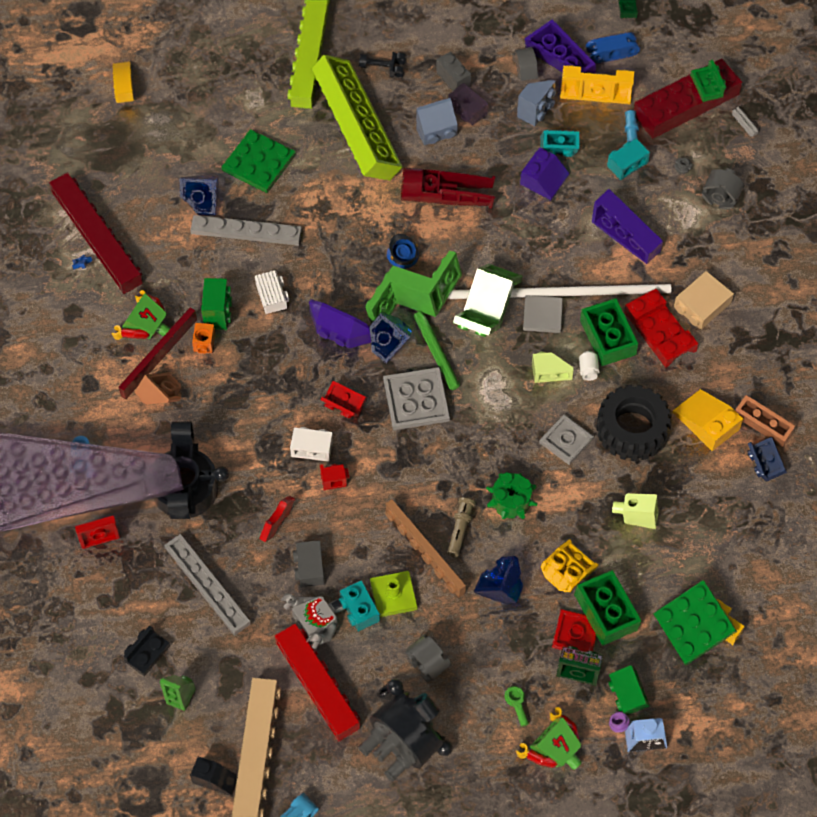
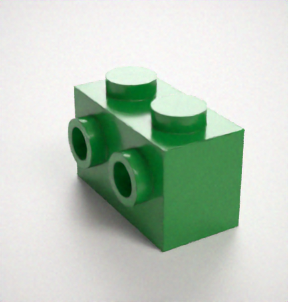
(628, 690)

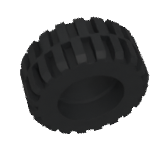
(634, 401)

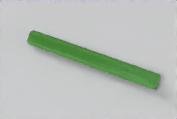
(436, 350)

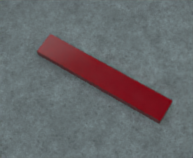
(158, 353)

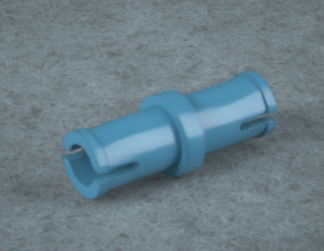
(631, 126)

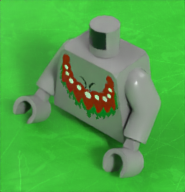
(314, 617)

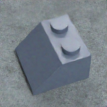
(436, 121)

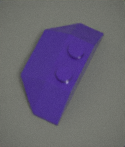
(338, 325)

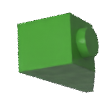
(177, 690)

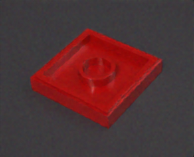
(97, 532)
(575, 631)

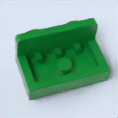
(709, 82)

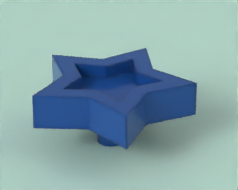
(81, 262)

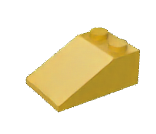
(709, 418)

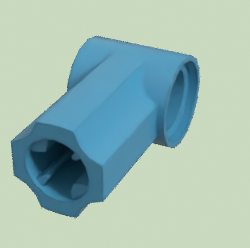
(301, 807)

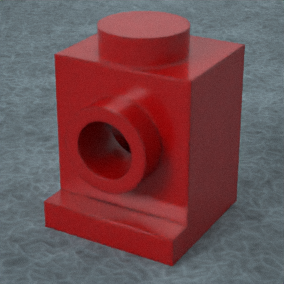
(334, 476)

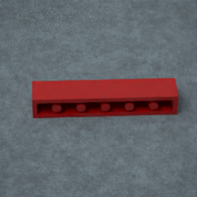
(317, 682)

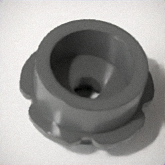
(683, 169)

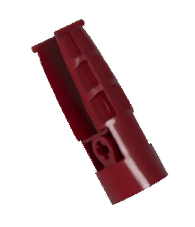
(442, 186)

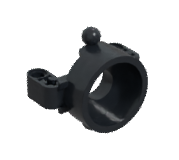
(203, 490)

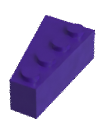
(625, 227)

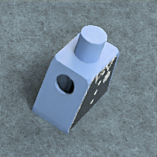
(647, 733)

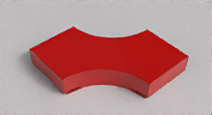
(273, 523)

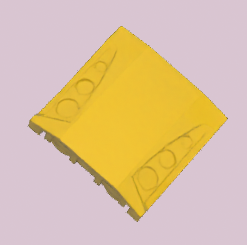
(567, 567)

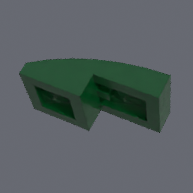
(627, 8)

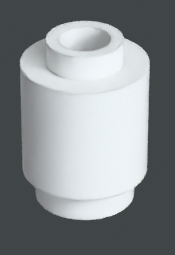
(589, 365)

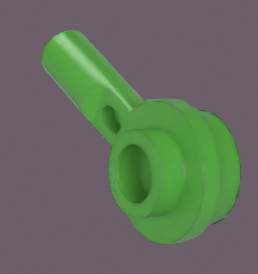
(515, 697)

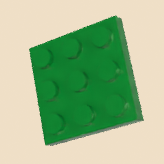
(258, 161)
(695, 622)

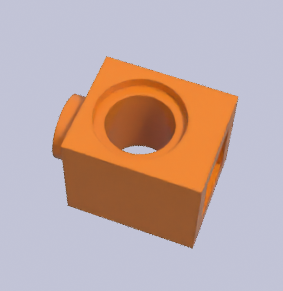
(203, 331)

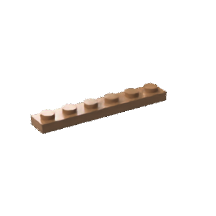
(428, 553)

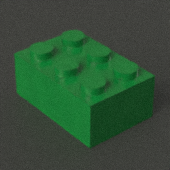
(608, 332)
(607, 607)

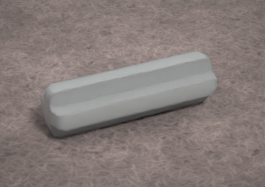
(745, 122)

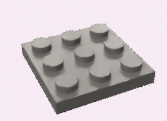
(416, 398)

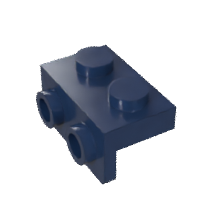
(767, 459)

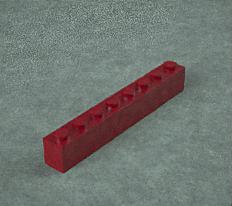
(95, 233)

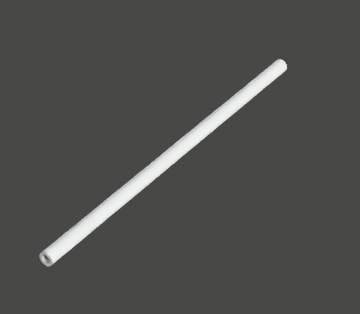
(576, 291)

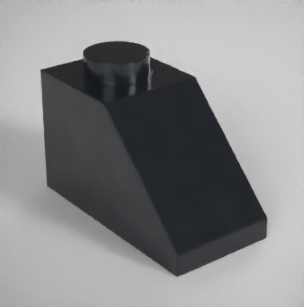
(213, 776)

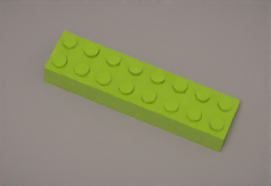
(356, 118)

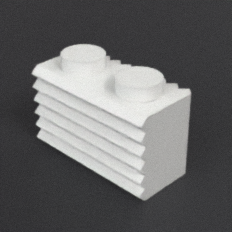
(271, 292)

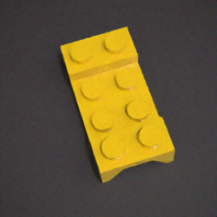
(596, 86)

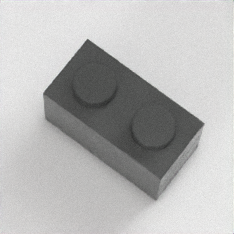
(452, 71)
(309, 564)

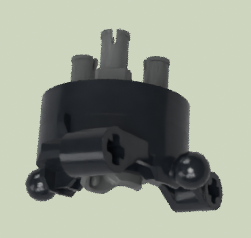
(404, 729)

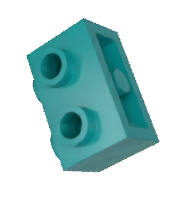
(560, 142)
(628, 159)
(359, 606)

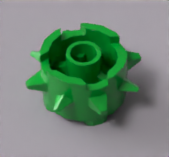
(511, 495)

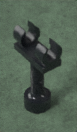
(398, 58)

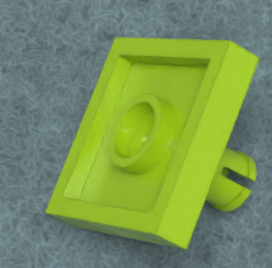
(393, 593)

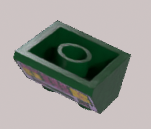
(579, 665)

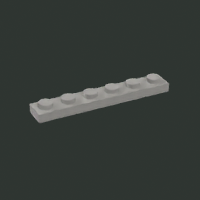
(246, 230)
(207, 584)

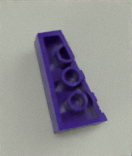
(558, 49)

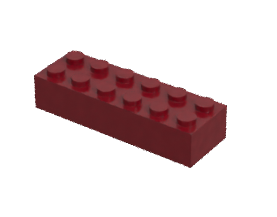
(681, 102)

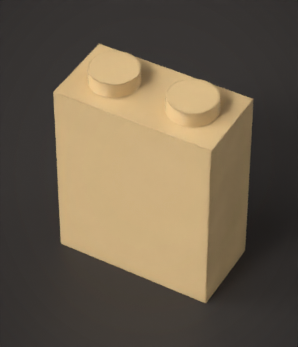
(703, 300)

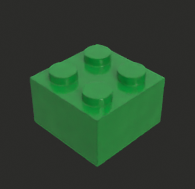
(216, 303)

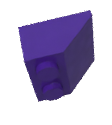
(544, 174)

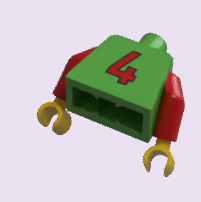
(144, 319)
(556, 744)

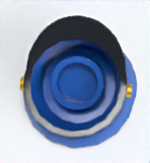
(402, 251)

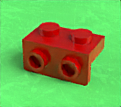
(344, 399)

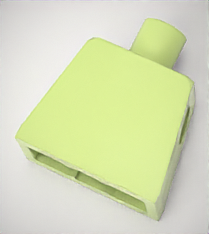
(638, 509)

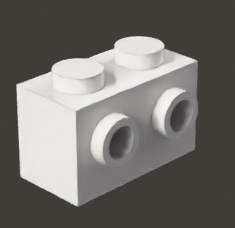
(311, 444)

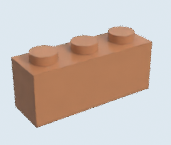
(765, 421)

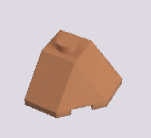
(158, 389)

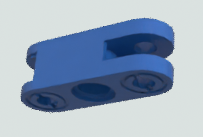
(613, 47)

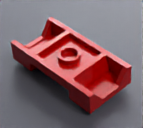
(659, 327)

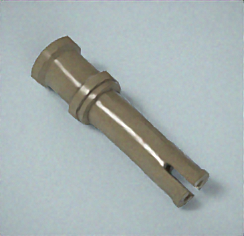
(462, 519)

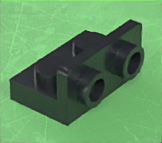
(145, 651)

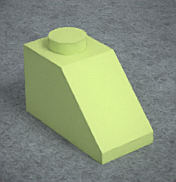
(549, 368)

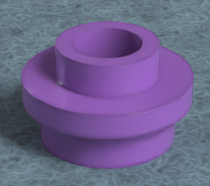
(617, 718)

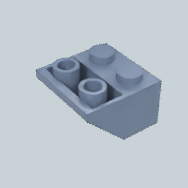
(535, 101)

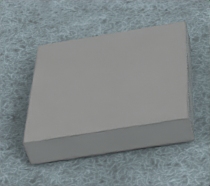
(542, 314)
(566, 439)

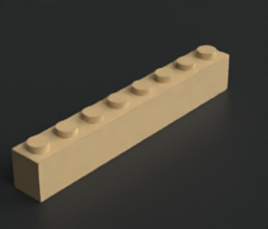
(256, 748)

